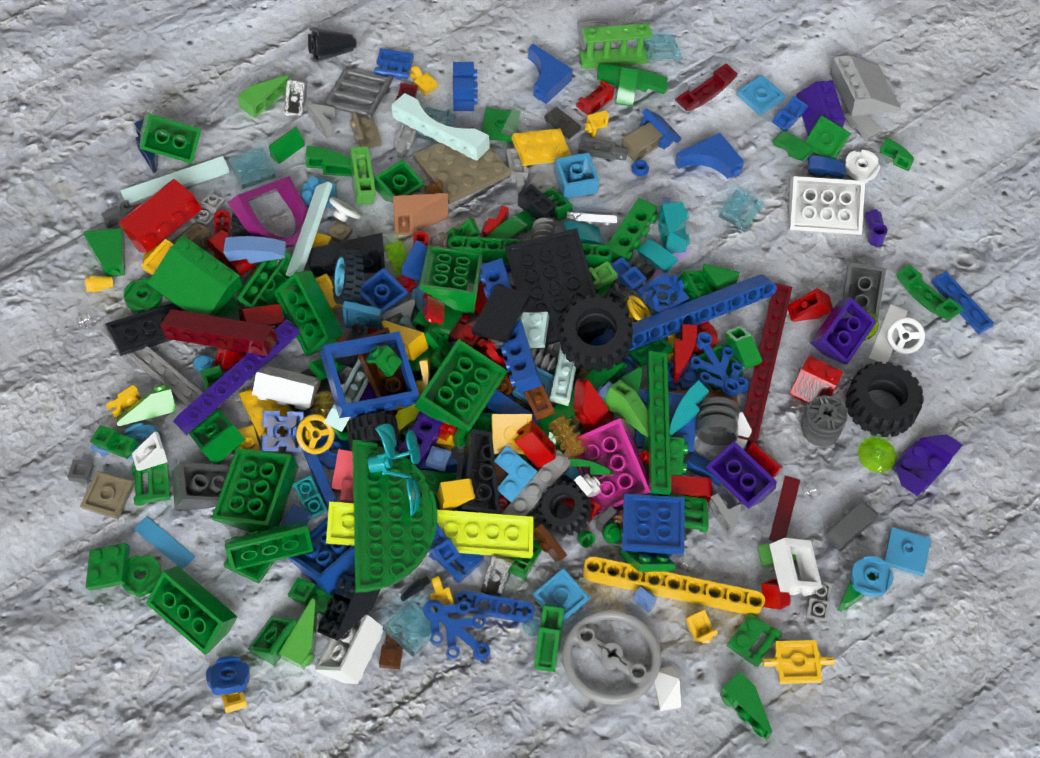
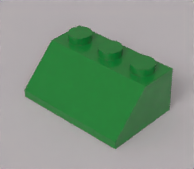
(169, 138)

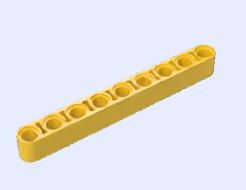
(682, 582)

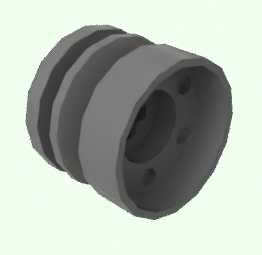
(718, 421)
(824, 421)

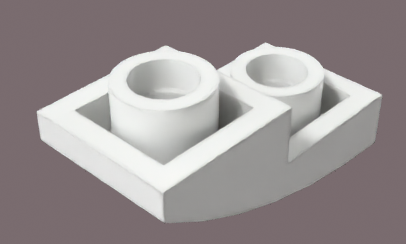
(589, 485)

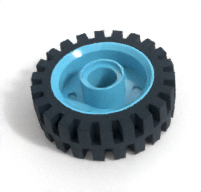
(348, 276)

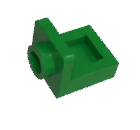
(385, 359)

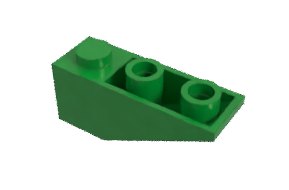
(745, 700)

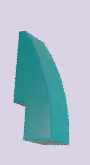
(687, 408)

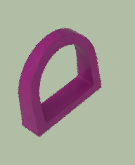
(290, 195)

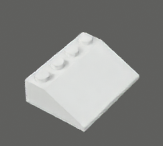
(826, 205)

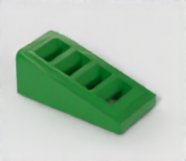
(562, 203)
(523, 572)

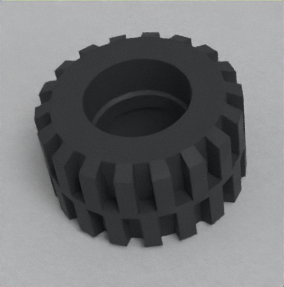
(364, 428)
(554, 498)

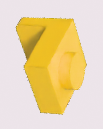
(596, 121)
(700, 627)

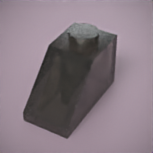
(295, 97)

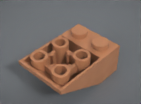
(418, 211)

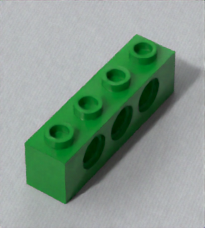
(632, 230)

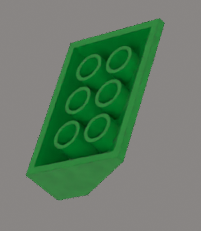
(452, 277)
(194, 279)
(461, 387)
(255, 490)

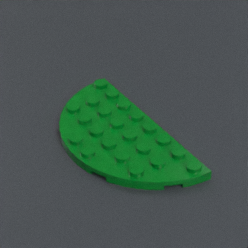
(386, 537)

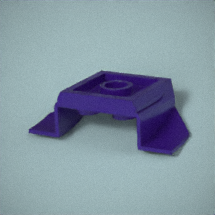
(925, 462)

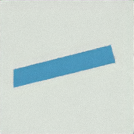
(164, 542)

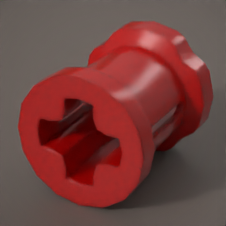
(421, 237)

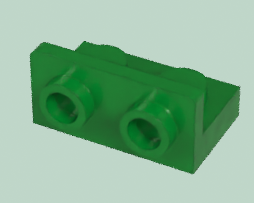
(694, 284)

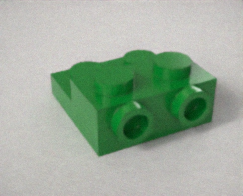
(678, 449)

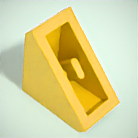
(454, 493)

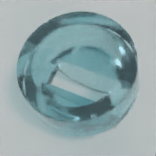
(531, 627)

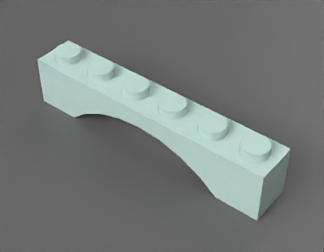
(467, 141)

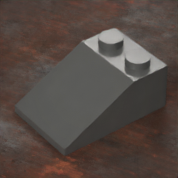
(865, 286)
(197, 485)

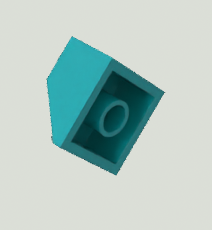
(673, 226)

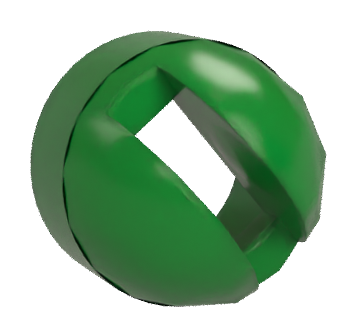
(589, 541)

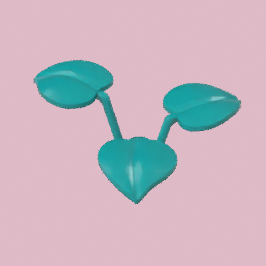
(384, 461)

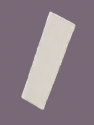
(882, 350)

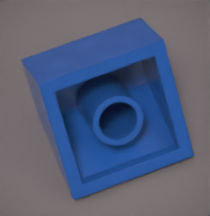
(382, 291)

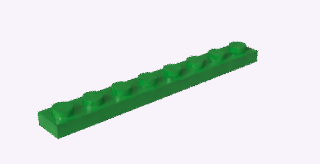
(658, 423)

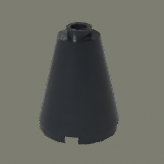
(329, 43)

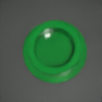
(612, 533)

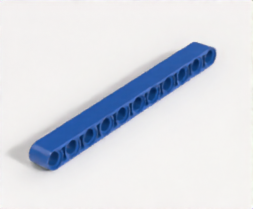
(696, 311)

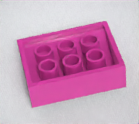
(616, 449)

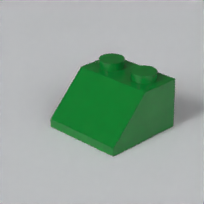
(397, 181)
(217, 436)

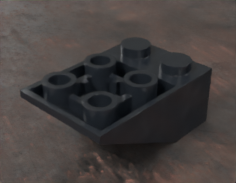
(345, 608)

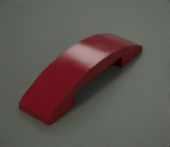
(708, 90)

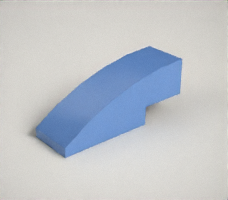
(254, 248)

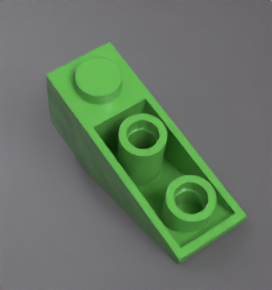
(628, 406)

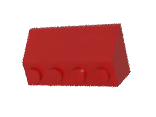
(160, 216)

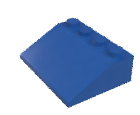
(326, 561)

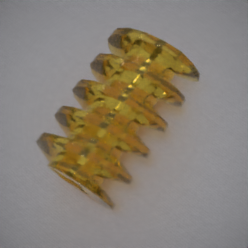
(323, 404)
(567, 437)

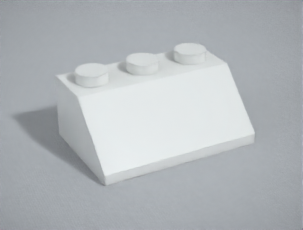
(285, 387)
(349, 655)

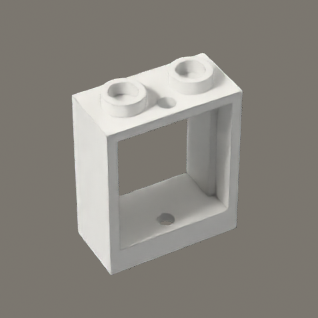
(785, 569)

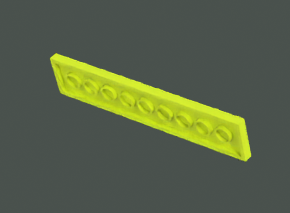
(467, 530)

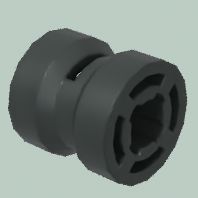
(642, 265)

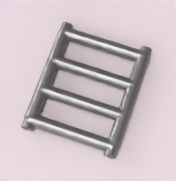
(374, 103)

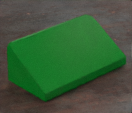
(286, 145)

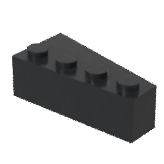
(371, 247)
(480, 468)

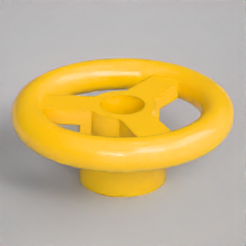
(637, 312)
(308, 434)

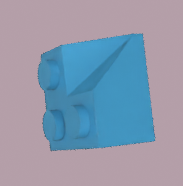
(576, 175)

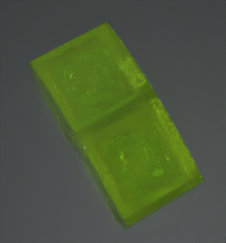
(397, 256)

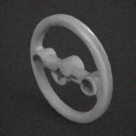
(618, 662)

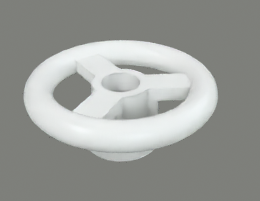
(343, 210)
(902, 329)

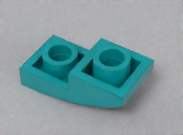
(658, 255)
(310, 496)

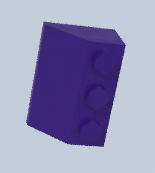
(823, 101)
(843, 331)
(742, 475)

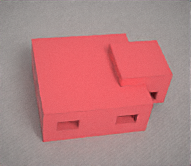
(343, 476)

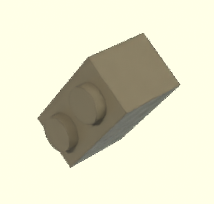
(642, 141)

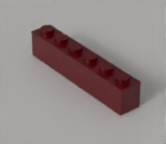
(219, 332)

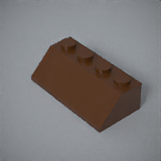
(379, 381)

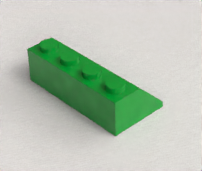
(308, 312)
(268, 545)
(191, 609)

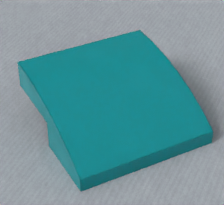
(588, 233)

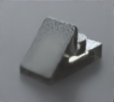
(497, 575)

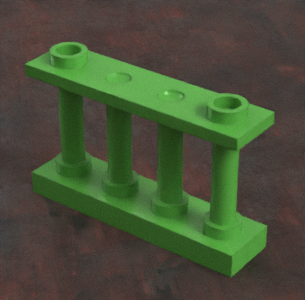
(620, 56)

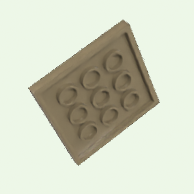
(458, 172)

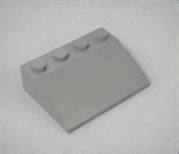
(863, 86)

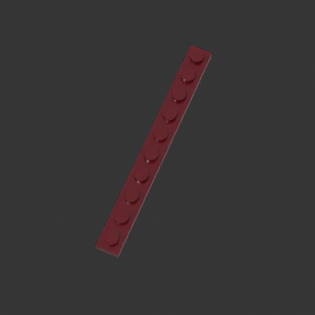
(768, 351)

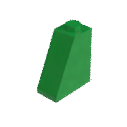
(108, 250)

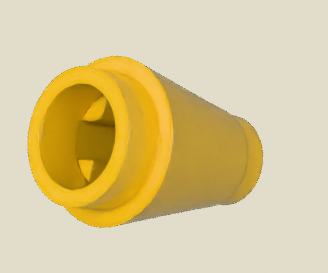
(98, 283)

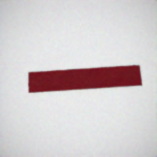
(784, 509)

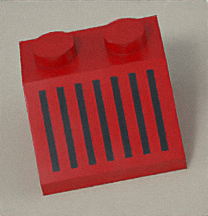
(815, 380)

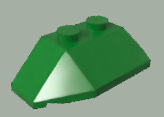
(263, 281)

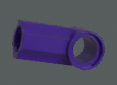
(876, 227)

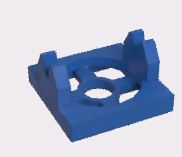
(662, 126)
(652, 301)

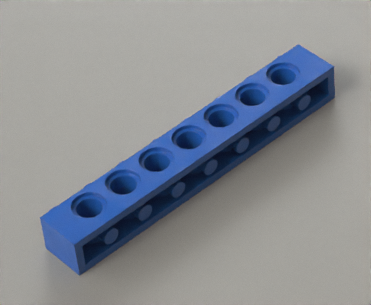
(517, 349)

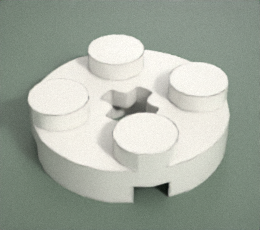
(859, 173)

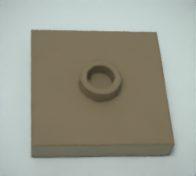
(107, 495)

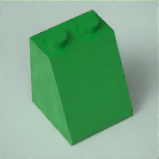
(451, 320)

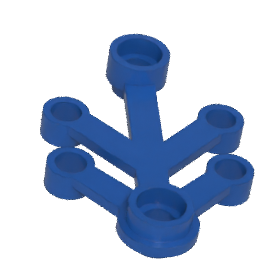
(719, 368)
(454, 627)

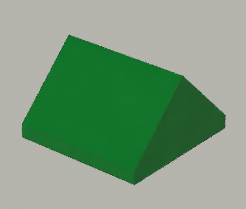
(272, 638)

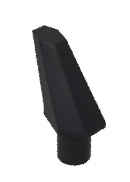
(415, 587)

